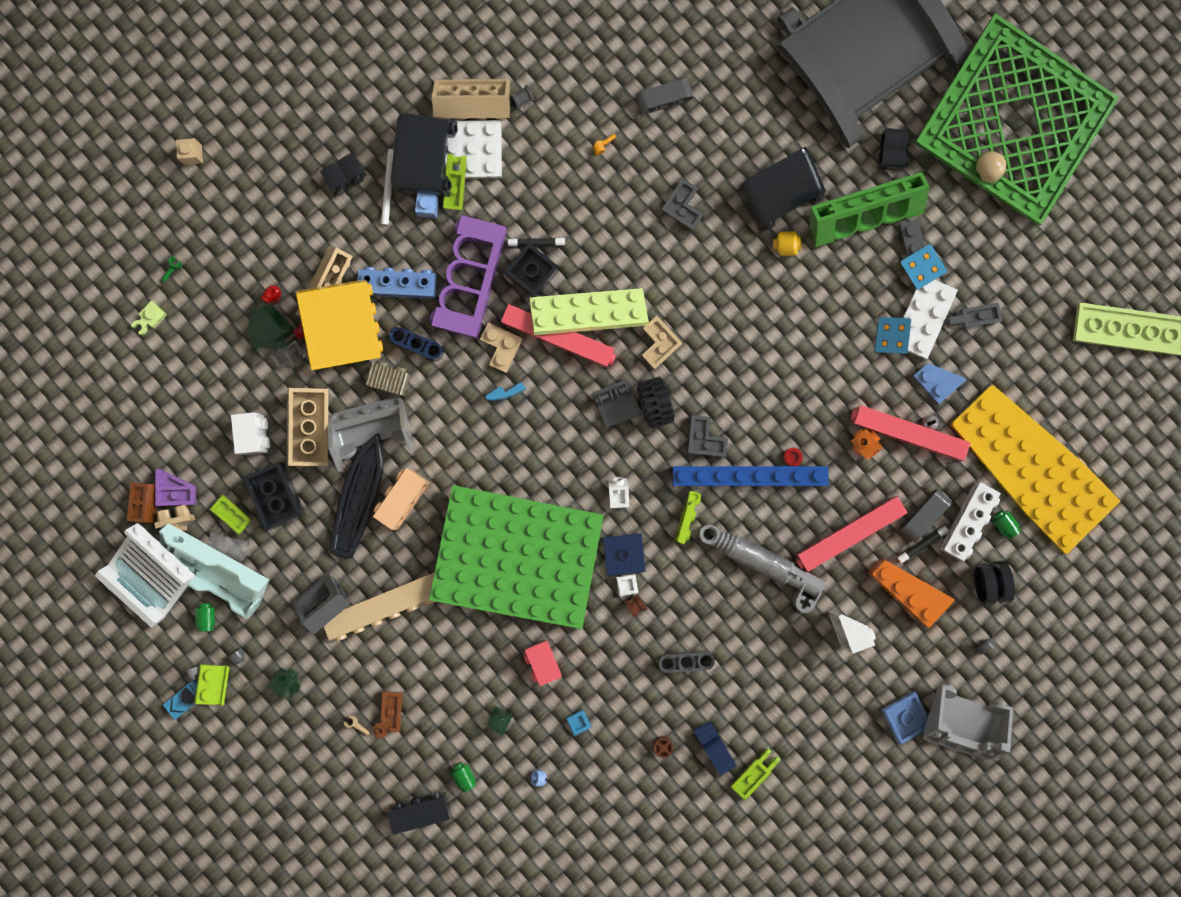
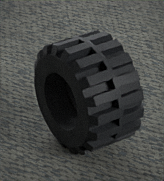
(655, 402)

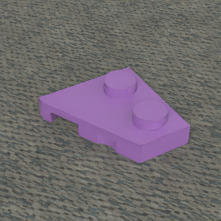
(173, 490)

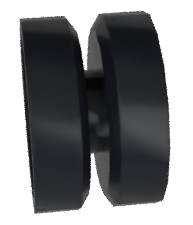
(994, 583)

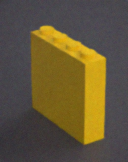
(339, 324)

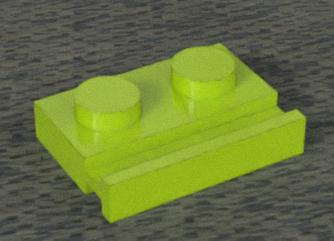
(211, 684)

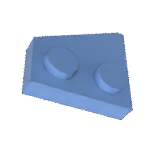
(937, 382)

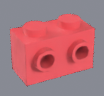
(543, 663)

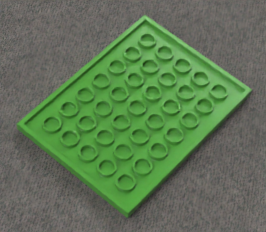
(516, 557)

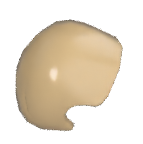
(991, 166)

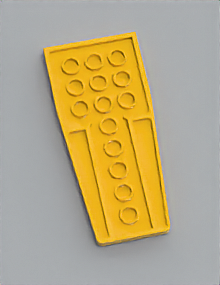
(1035, 469)

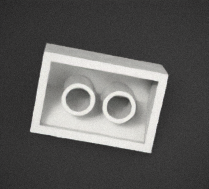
(851, 634)

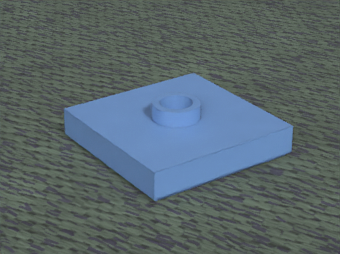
(905, 717)

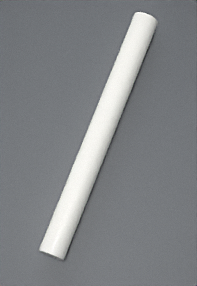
(387, 189)

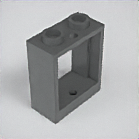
(327, 610)

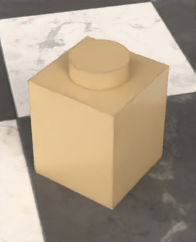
(189, 151)

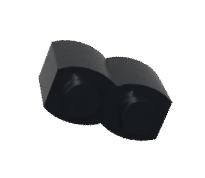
(893, 149)
(343, 174)

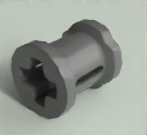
(522, 96)

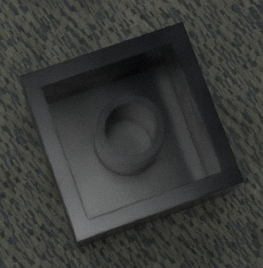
(532, 270)

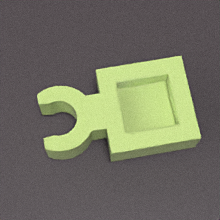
(151, 315)

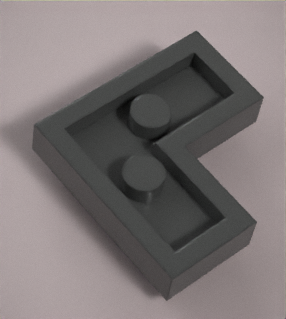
(679, 208)
(701, 442)

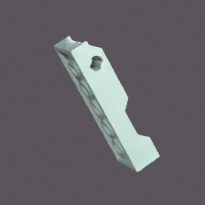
(216, 571)

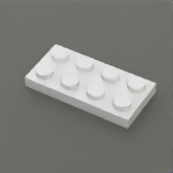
(928, 311)

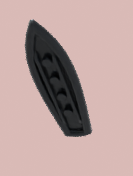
(357, 498)

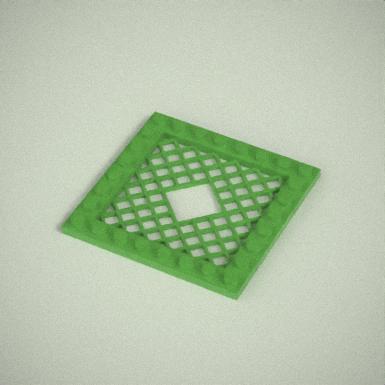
(1097, 101)

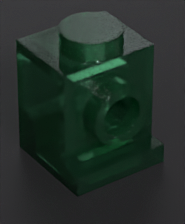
(499, 720)

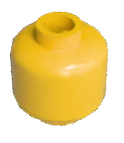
(787, 243)

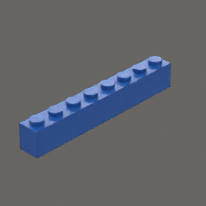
(750, 476)

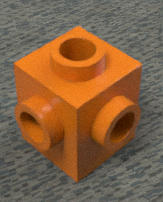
(872, 446)

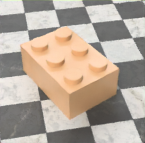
(400, 498)

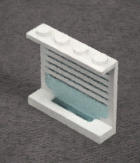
(145, 576)

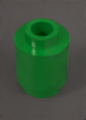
(1006, 524)
(204, 617)
(463, 777)

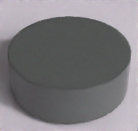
(985, 646)

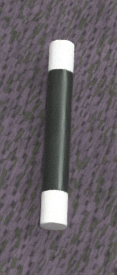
(537, 242)
(923, 544)

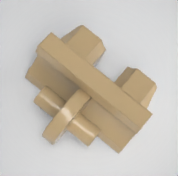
(183, 516)

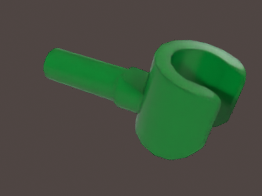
(172, 267)

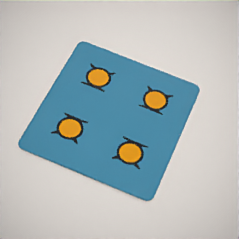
(923, 266)
(893, 335)

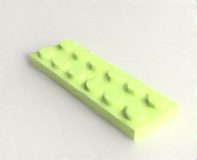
(588, 311)
(1128, 329)

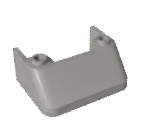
(359, 424)

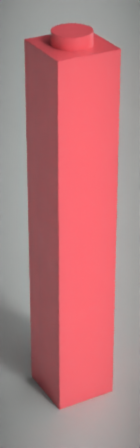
(570, 341)
(910, 433)
(850, 534)

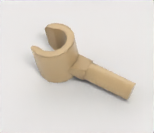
(356, 725)

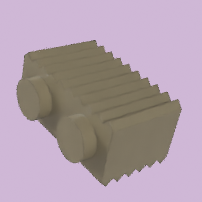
(387, 379)

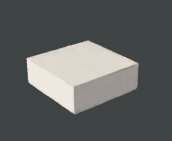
(627, 585)

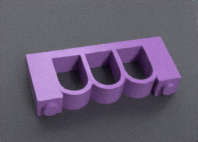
(482, 232)

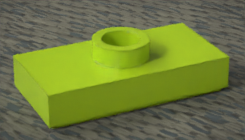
(231, 514)

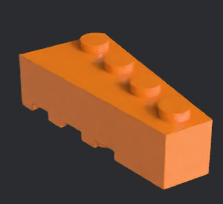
(917, 597)

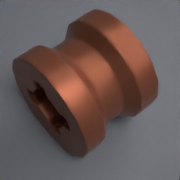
(635, 605)
(665, 749)

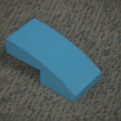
(500, 394)

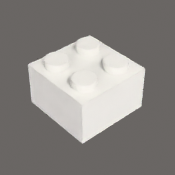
(250, 434)

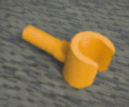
(599, 145)

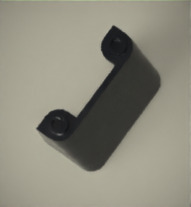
(421, 155)
(781, 188)

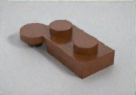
(390, 714)

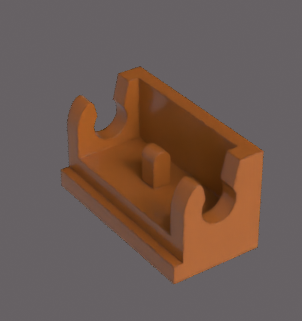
(142, 503)

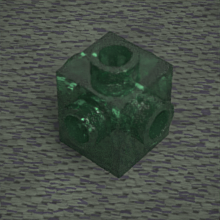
(285, 683)

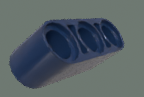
(410, 337)

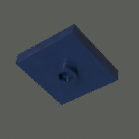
(624, 554)

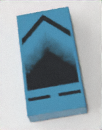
(181, 701)

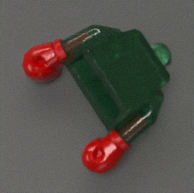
(268, 325)

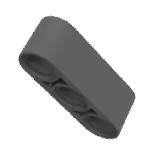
(664, 96)
(925, 515)
(695, 664)

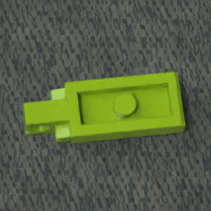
(688, 515)

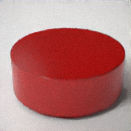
(792, 457)

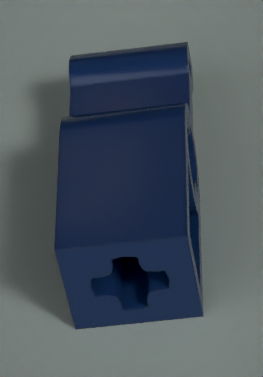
(714, 748)

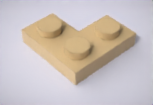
(665, 342)
(506, 344)

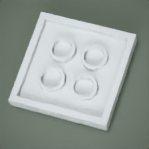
(481, 144)

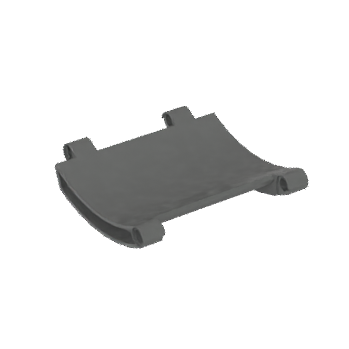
(866, 51)

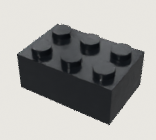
(274, 496)

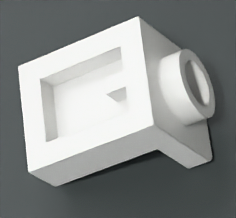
(618, 492)

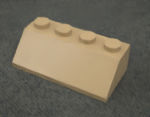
(471, 98)
(307, 427)

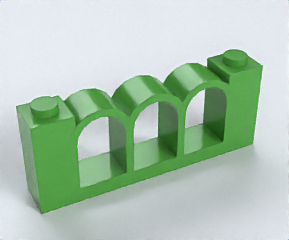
(906, 194)

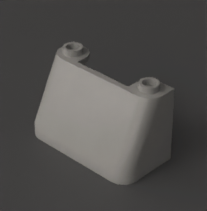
(969, 725)

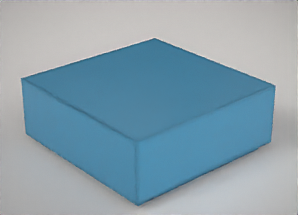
(578, 722)

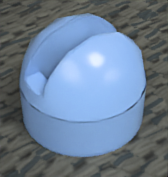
(538, 778)

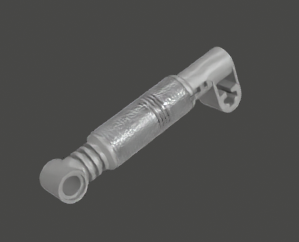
(768, 564)

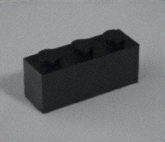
(419, 812)

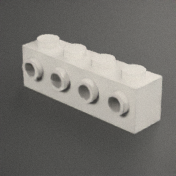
(970, 521)

